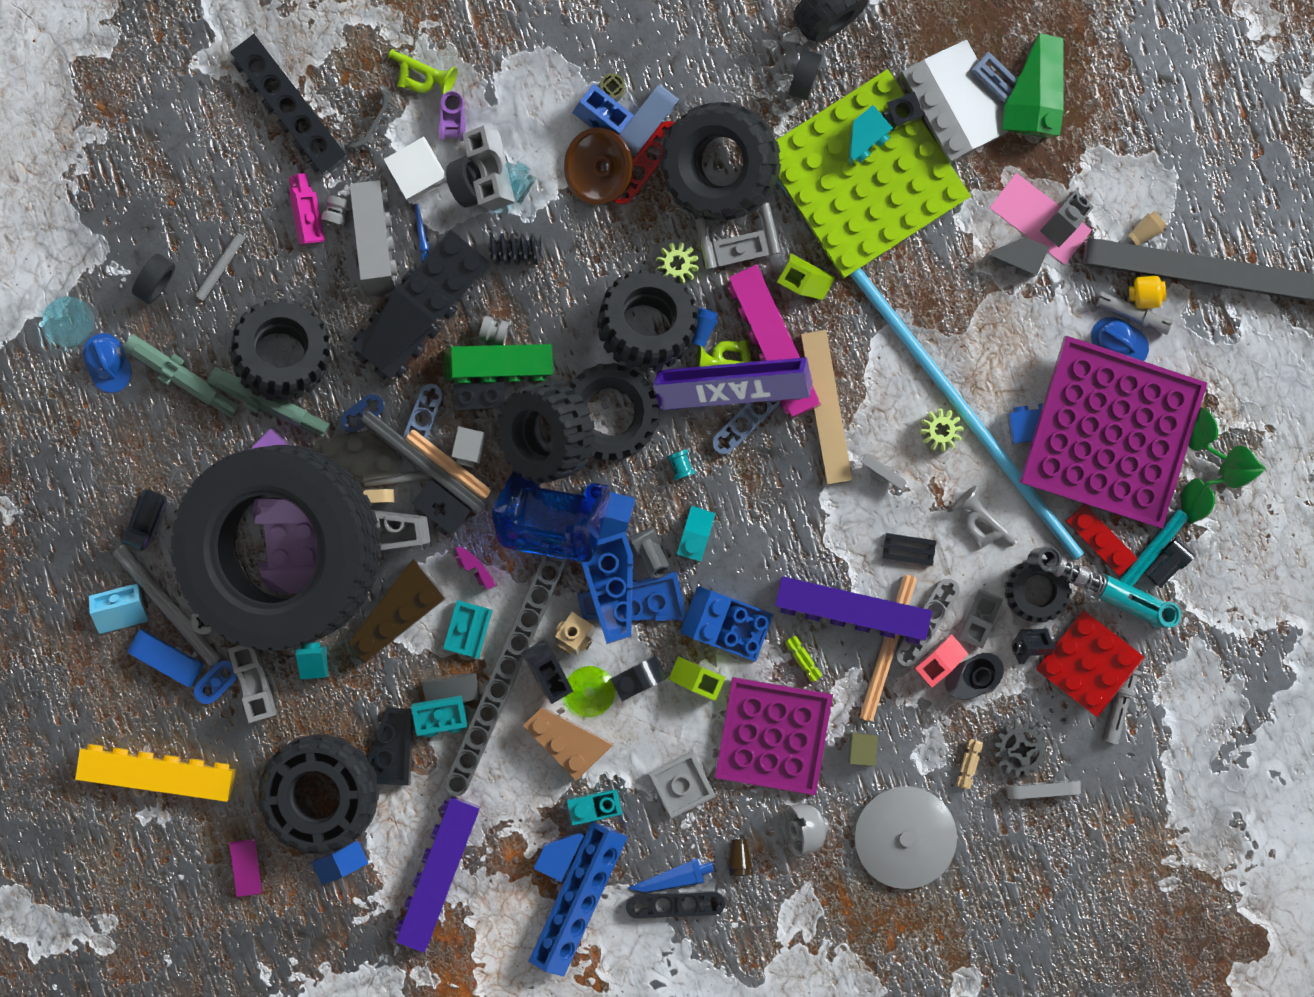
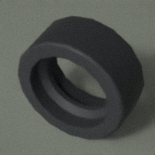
(805, 74)
(460, 180)
(153, 278)

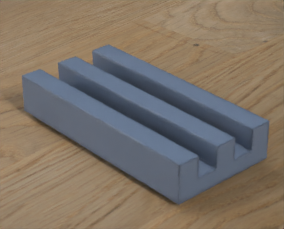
(988, 57)

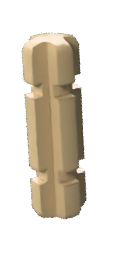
(969, 764)

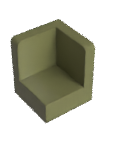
(863, 749)

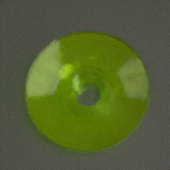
(604, 691)

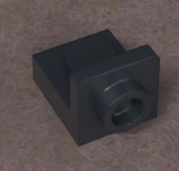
(1031, 643)

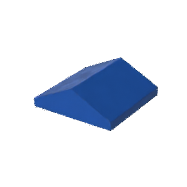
(617, 515)

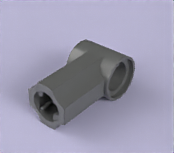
(649, 549)

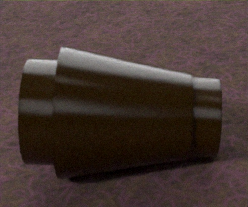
(739, 858)

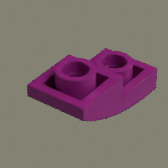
(468, 560)
(245, 867)

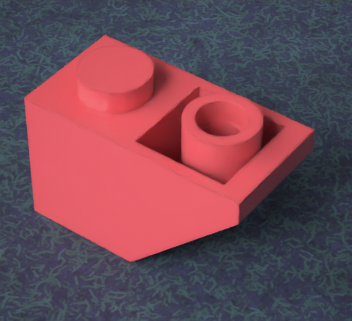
(940, 661)

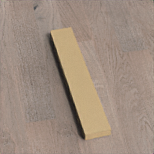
(827, 415)

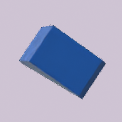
(340, 863)

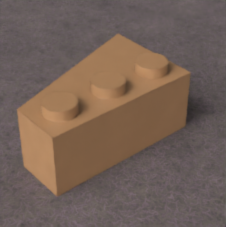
(567, 742)

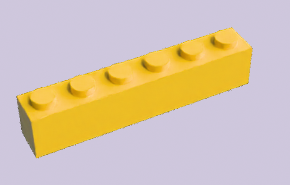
(155, 774)

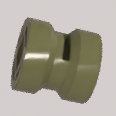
(613, 90)

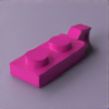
(305, 211)

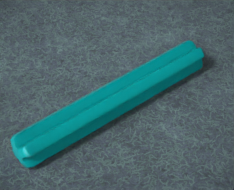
(1154, 548)

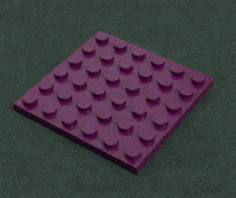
(1113, 432)

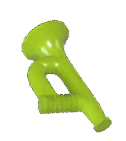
(444, 78)
(705, 359)

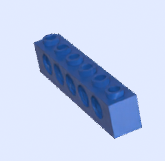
(577, 899)

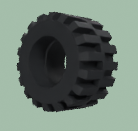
(1027, 611)

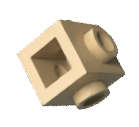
(574, 635)

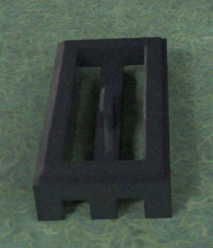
(931, 552)

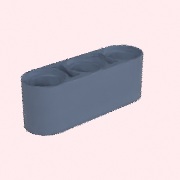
(648, 119)

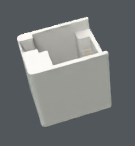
(416, 170)

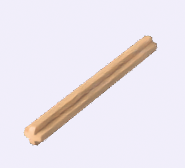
(885, 656)

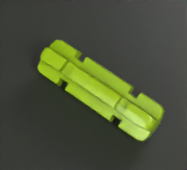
(803, 659)

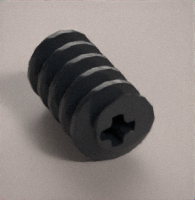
(515, 249)

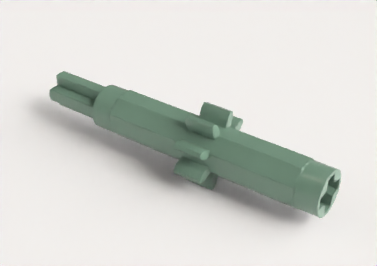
(171, 370)
(283, 410)

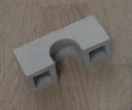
(486, 149)
(254, 683)

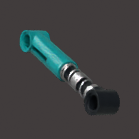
(1106, 588)

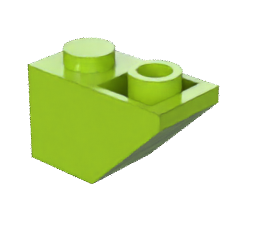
(805, 278)
(697, 678)

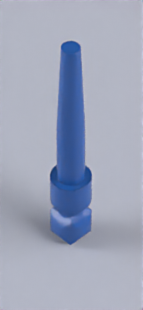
(423, 246)

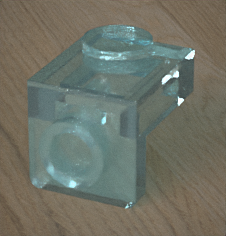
(520, 180)

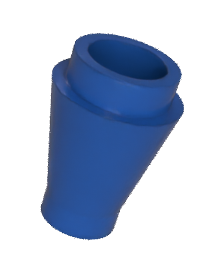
(705, 326)

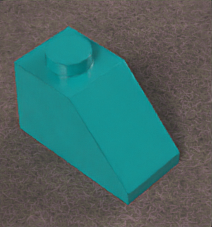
(696, 533)

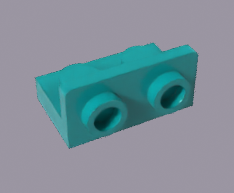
(439, 716)

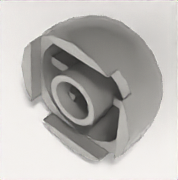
(805, 827)

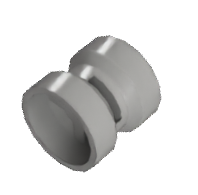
(339, 205)
(494, 330)

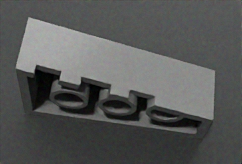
(373, 238)
(401, 529)

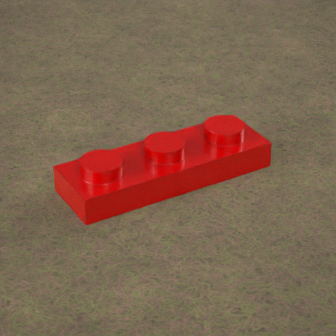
(1101, 539)

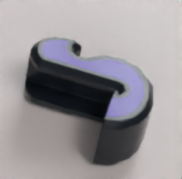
(144, 520)

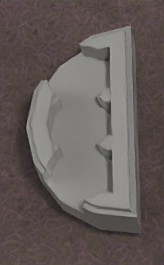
(882, 473)

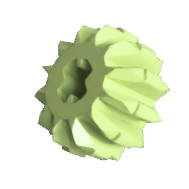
(682, 256)
(951, 429)

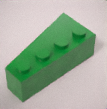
(497, 362)

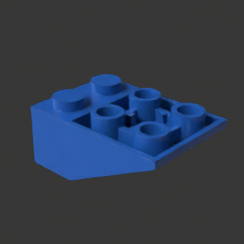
(726, 623)

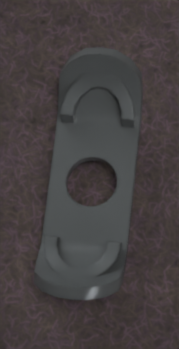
(364, 142)

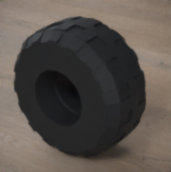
(826, 18)

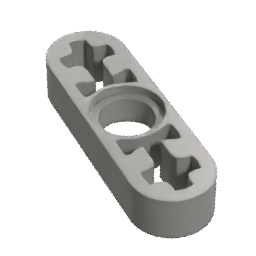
(1043, 789)

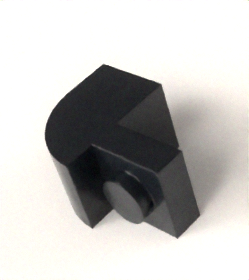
(639, 678)

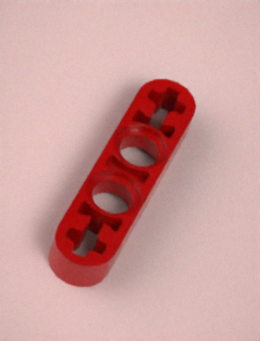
(644, 162)

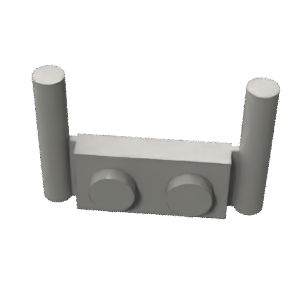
(741, 247)

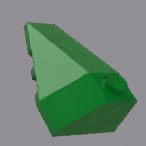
(1038, 95)

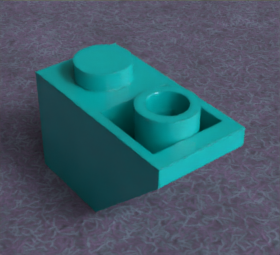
(866, 132)
(312, 661)
(594, 806)

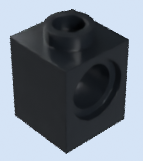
(912, 106)

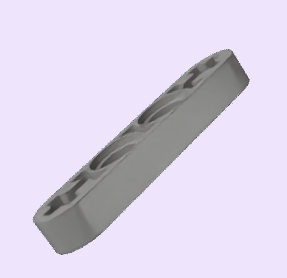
(934, 624)

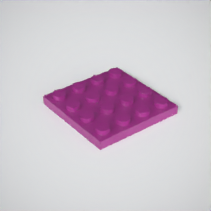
(773, 736)

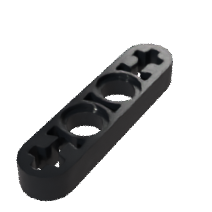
(675, 904)

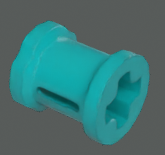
(681, 464)

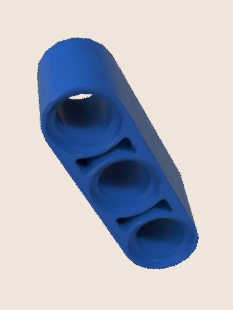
(165, 658)

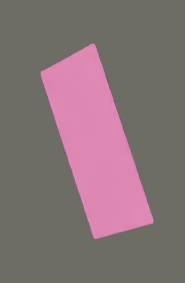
(1029, 211)

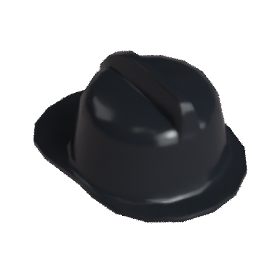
(975, 676)

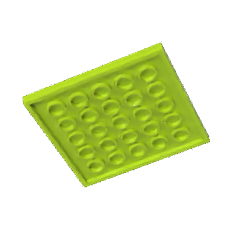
(872, 204)

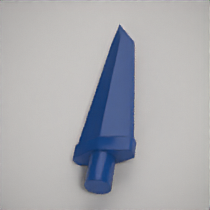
(682, 875)

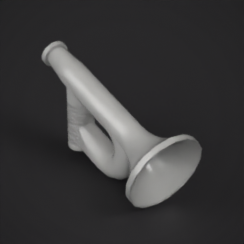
(970, 501)

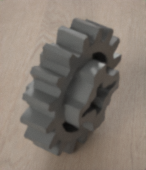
(1023, 760)

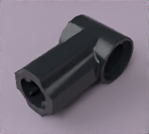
(1174, 557)

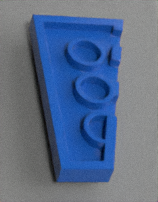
(651, 600)

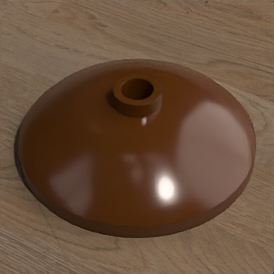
(586, 166)

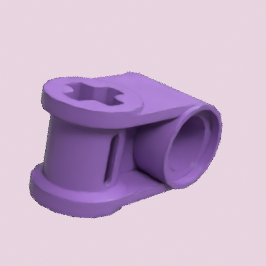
(452, 118)

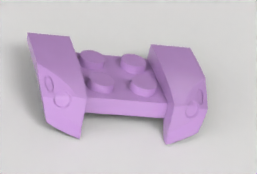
(289, 545)

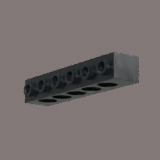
(253, 50)

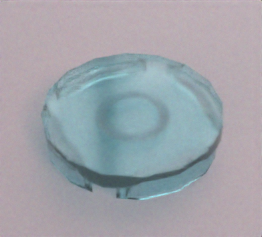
(68, 321)

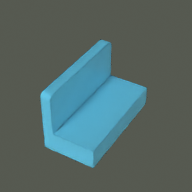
(117, 608)

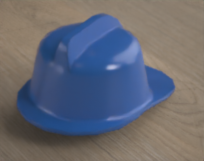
(1120, 337)
(107, 363)

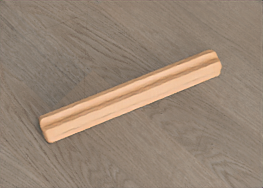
(448, 464)

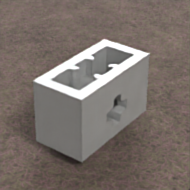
(468, 446)

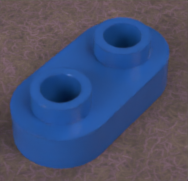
(216, 681)

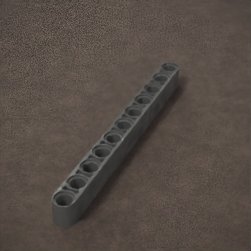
(1199, 269)
(503, 678)

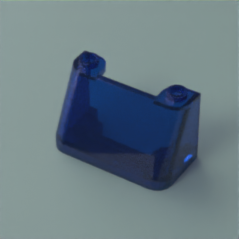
(550, 520)

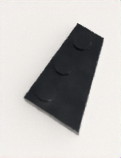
(393, 747)

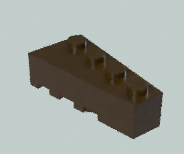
(402, 607)

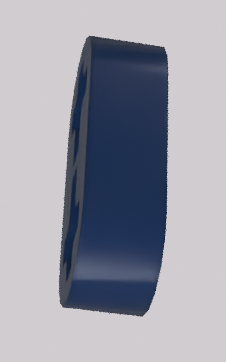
(358, 408)

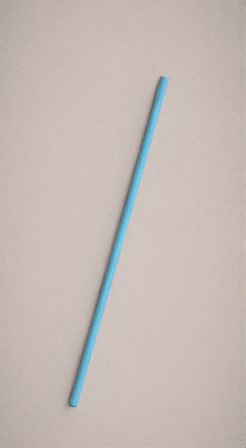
(964, 411)

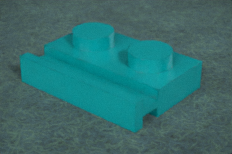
(467, 629)

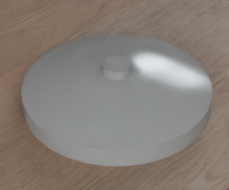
(905, 837)

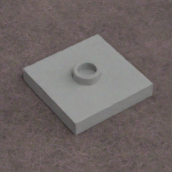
(681, 784)

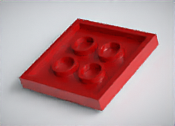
(1090, 663)

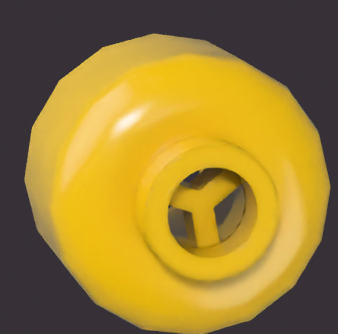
(1148, 292)

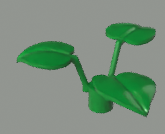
(1237, 471)

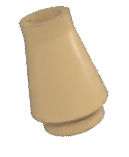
(1148, 228)

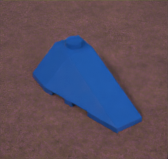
(610, 585)

